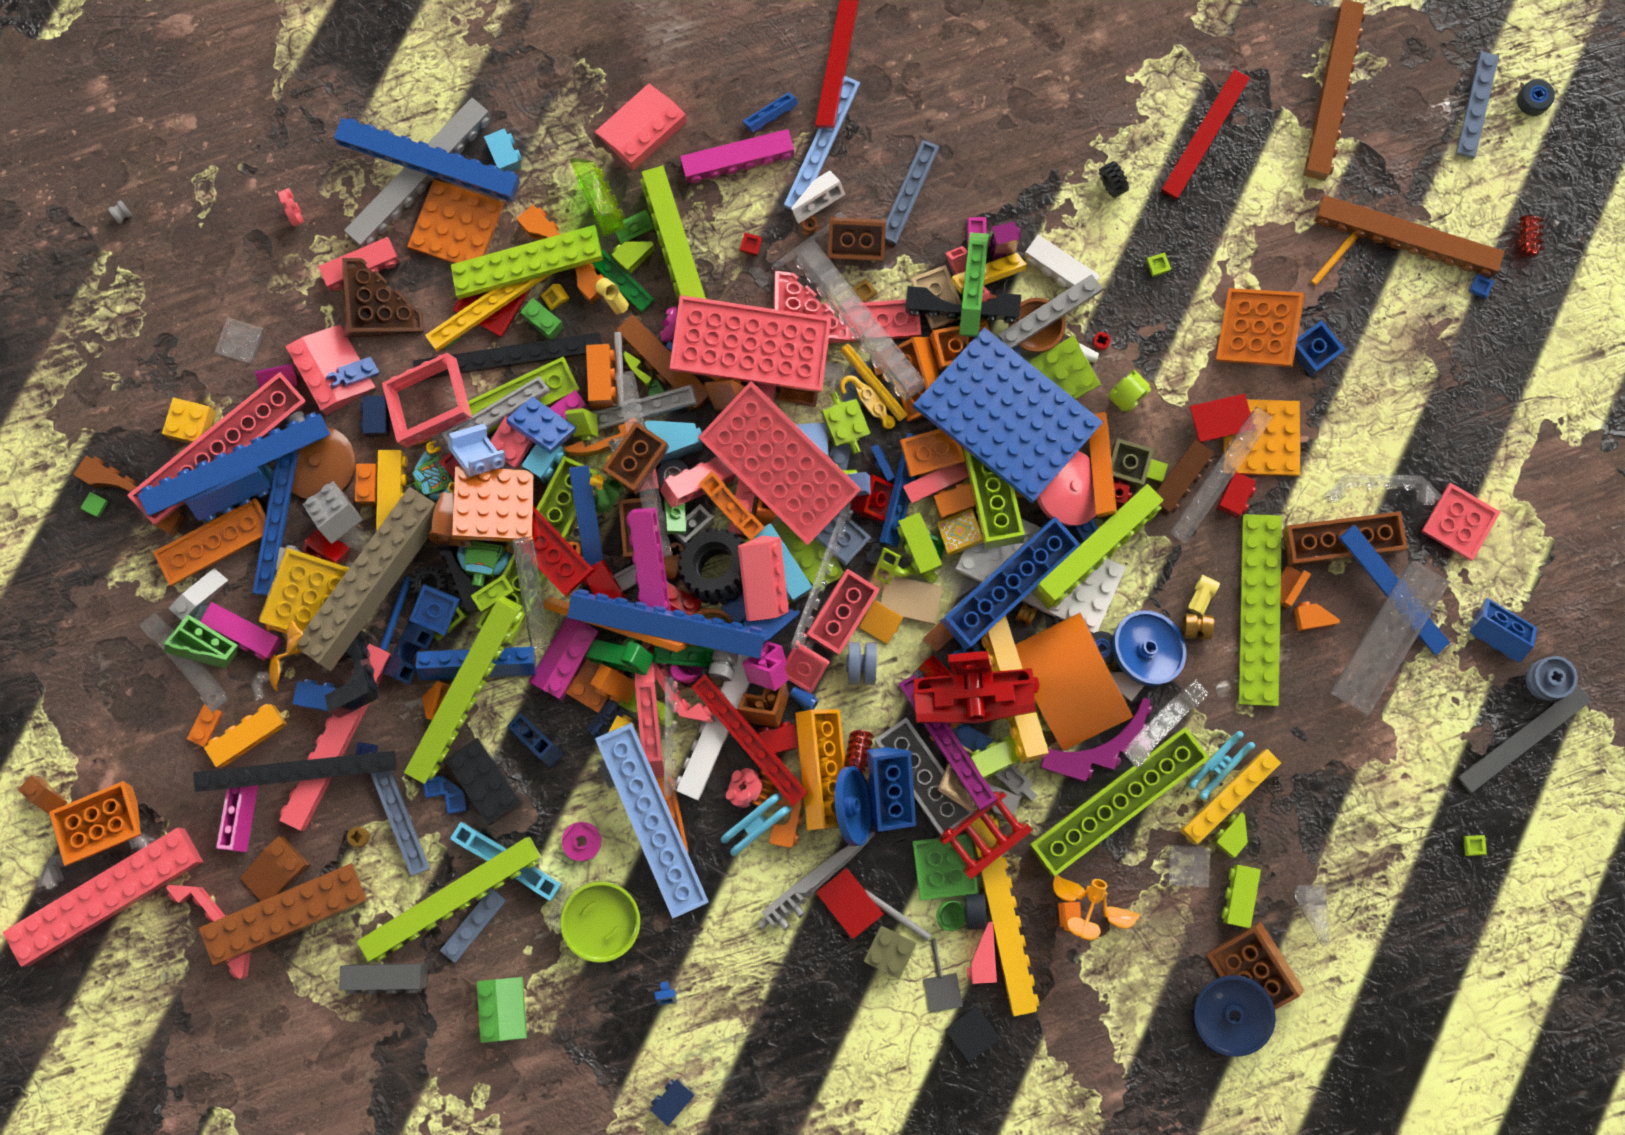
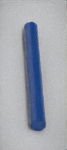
(395, 614)

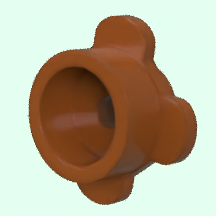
(814, 227)

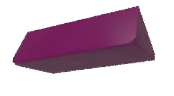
(288, 372)

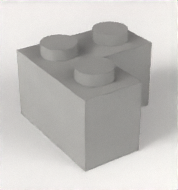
(696, 522)

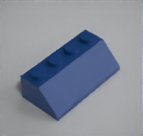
(229, 493)
(891, 788)

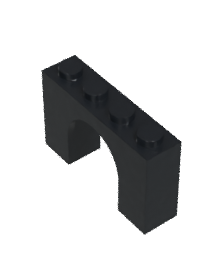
(361, 686)

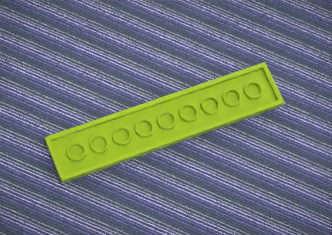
(1260, 610)

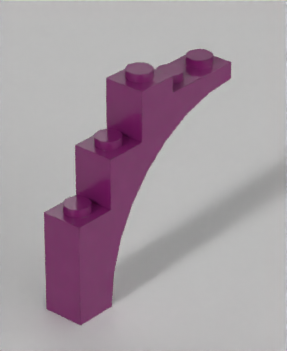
(1078, 764)

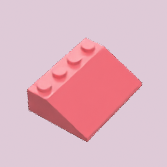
(642, 126)
(324, 353)

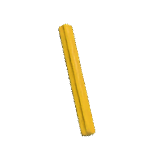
(873, 382)

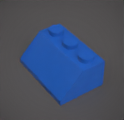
(1503, 630)

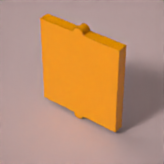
(881, 622)

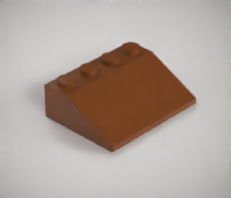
(1258, 958)

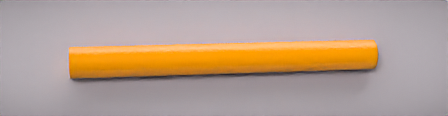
(1332, 261)

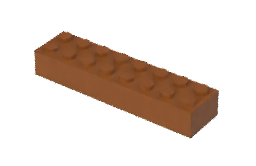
(283, 915)

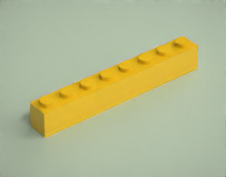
(1023, 728)

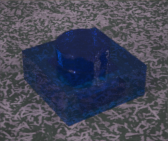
(364, 748)

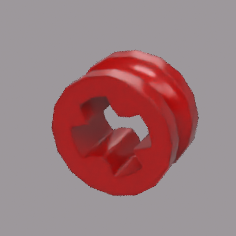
(1100, 346)

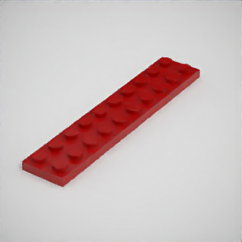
(553, 553)

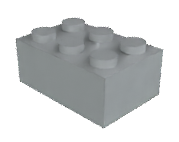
(332, 512)

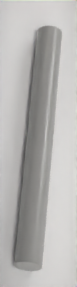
(618, 360)
(899, 917)

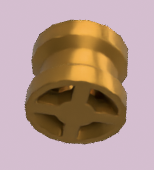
(1026, 614)
(363, 837)

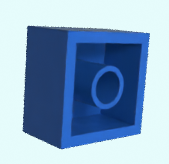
(1317, 348)

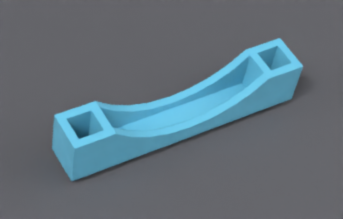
(487, 849)

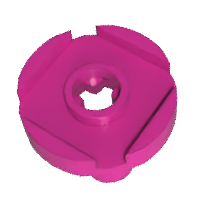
(570, 842)

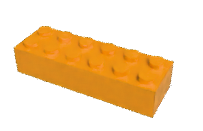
(821, 761)

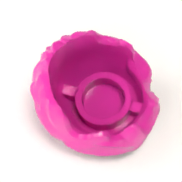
(670, 323)

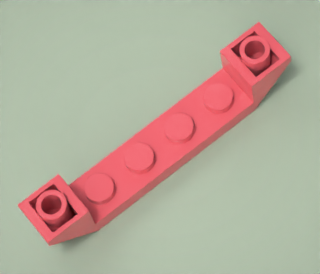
(696, 713)
(649, 720)
(239, 966)

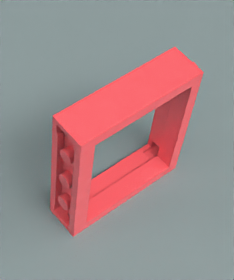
(437, 424)

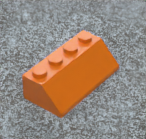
(921, 356)

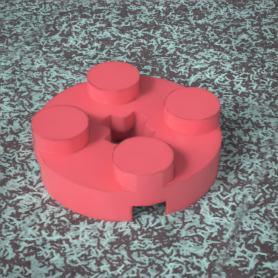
(291, 208)
(736, 791)

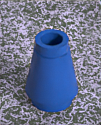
(804, 699)

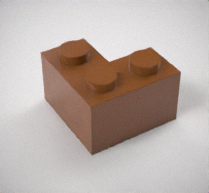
(766, 708)

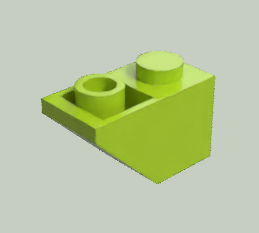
(1234, 836)

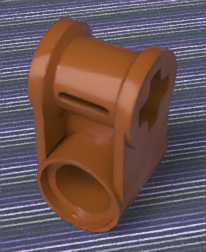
(671, 562)

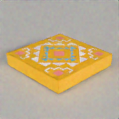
(960, 532)

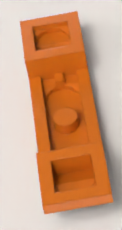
(580, 450)
(730, 506)

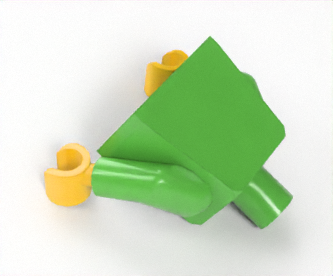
(606, 493)

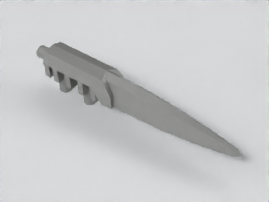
(806, 887)

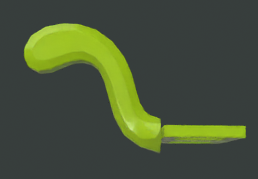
(896, 571)

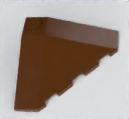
(372, 306)

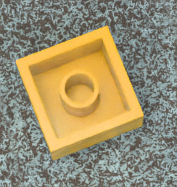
(187, 420)

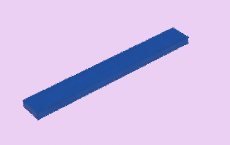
(275, 522)
(1386, 580)

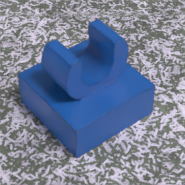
(666, 995)

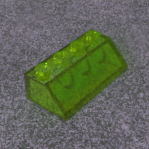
(598, 196)

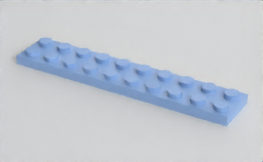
(651, 820)

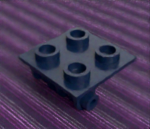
(606, 717)

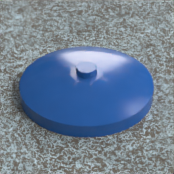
(1149, 648)
(853, 806)

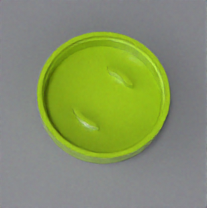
(599, 921)

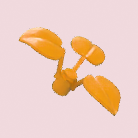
(293, 636)
(1096, 892)

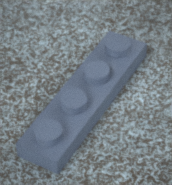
(473, 925)

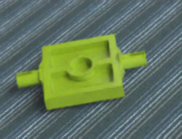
(845, 422)

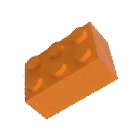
(601, 376)

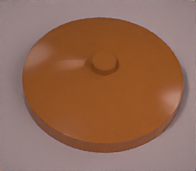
(324, 462)

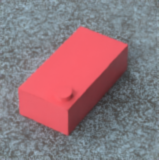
(842, 612)

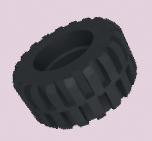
(698, 553)

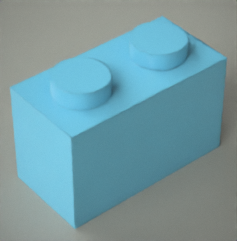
(502, 150)

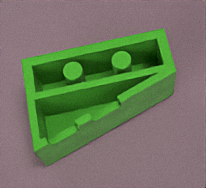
(200, 643)

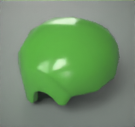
(951, 915)

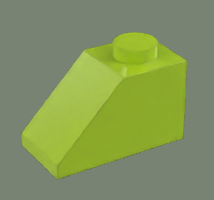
(632, 254)
(585, 423)

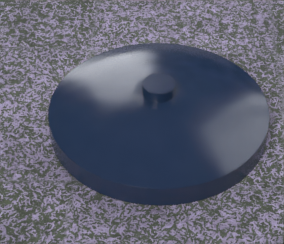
(1234, 1015)

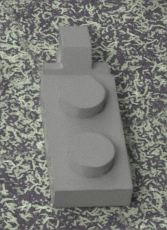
(1016, 782)

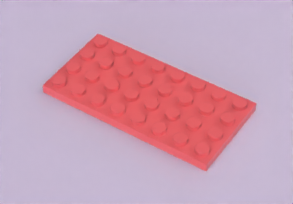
(750, 344)
(779, 463)

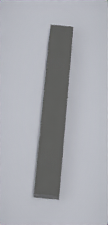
(1523, 739)

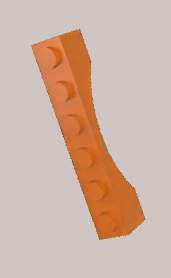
(538, 227)

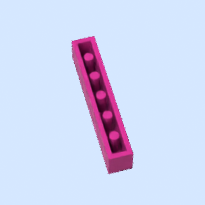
(737, 156)
(648, 557)

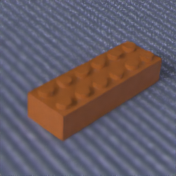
(1321, 543)

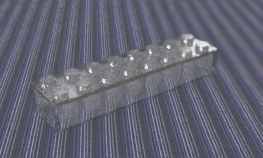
(1389, 637)

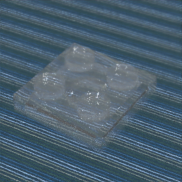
(239, 341)
(1189, 866)

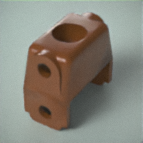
(443, 523)

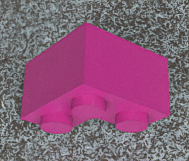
(769, 669)

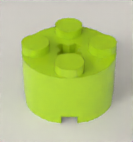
(1129, 390)

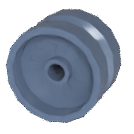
(861, 663)
(1551, 678)

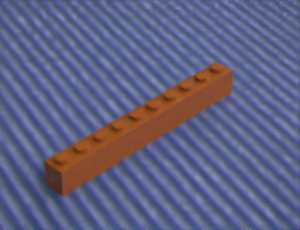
(1334, 90)
(1408, 236)

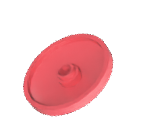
(1071, 493)

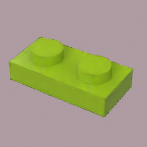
(488, 595)

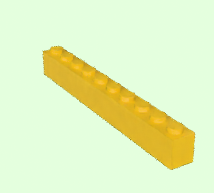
(1006, 927)

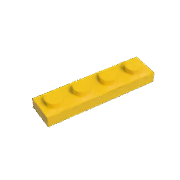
(995, 270)

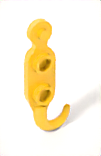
(870, 400)

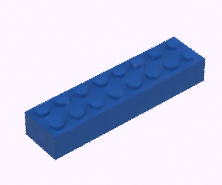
(1009, 583)

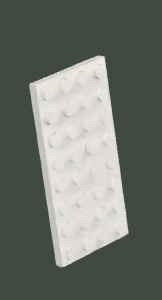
(1089, 598)

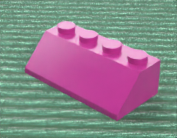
(564, 657)

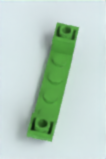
(973, 284)

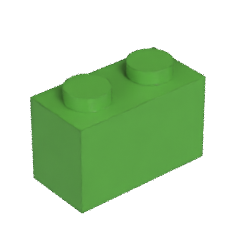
(542, 319)

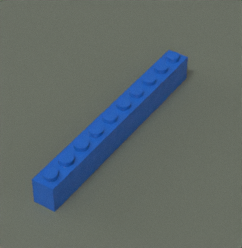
(426, 159)
(231, 465)
(666, 624)

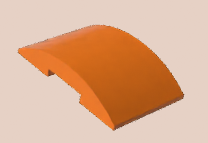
(1074, 681)

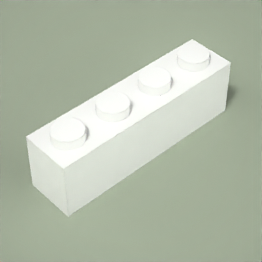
(1056, 263)

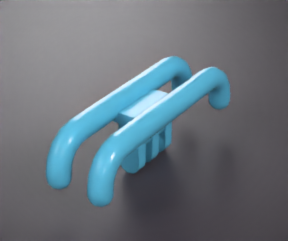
(1220, 765)
(755, 824)

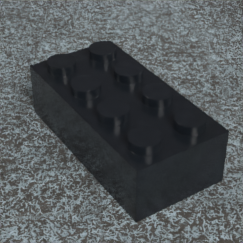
(483, 781)

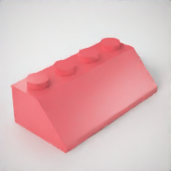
(763, 578)

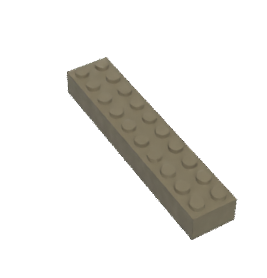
(368, 580)

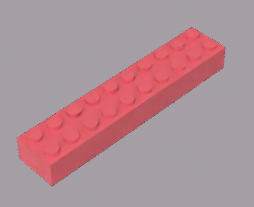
(250, 419)
(102, 897)

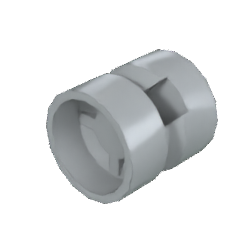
(722, 665)

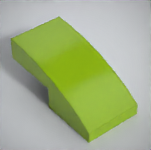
(635, 365)

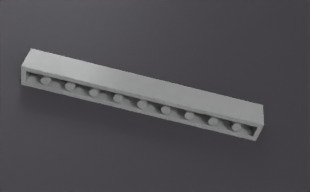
(409, 183)

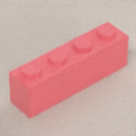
(378, 256)
(685, 486)

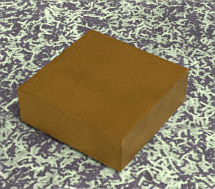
(865, 290)

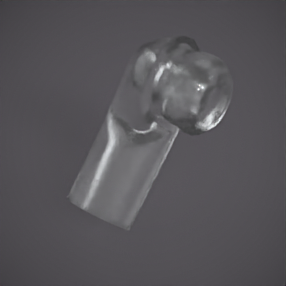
(257, 684)

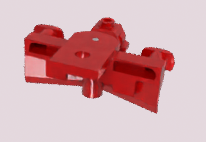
(974, 692)

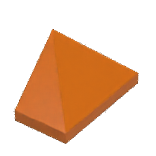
(433, 698)

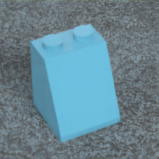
(680, 437)

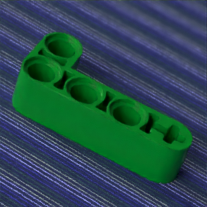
(627, 658)

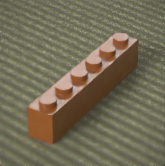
(658, 358)

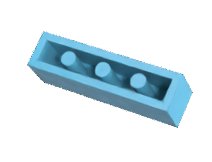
(796, 582)

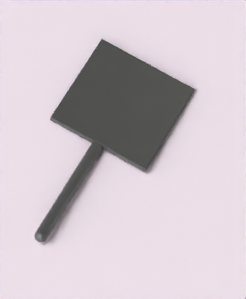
(943, 990)

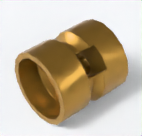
(1197, 626)

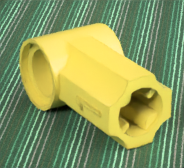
(612, 295)
(1205, 590)

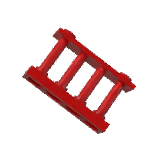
(989, 855)

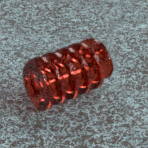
(1530, 235)
(857, 748)

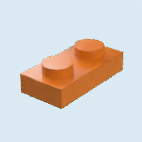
(204, 726)

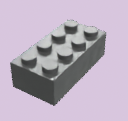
(379, 977)

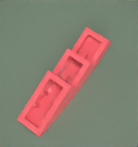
(936, 481)

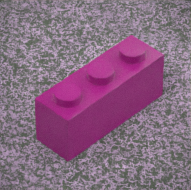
(1003, 240)

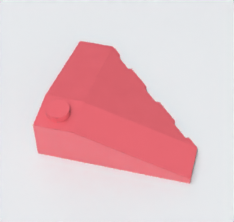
(793, 297)

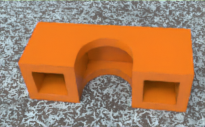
(786, 834)

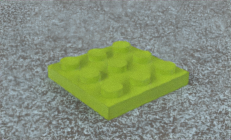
(1068, 368)

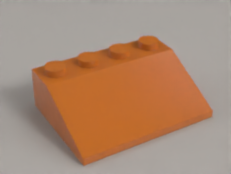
(96, 822)

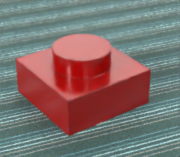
(751, 244)

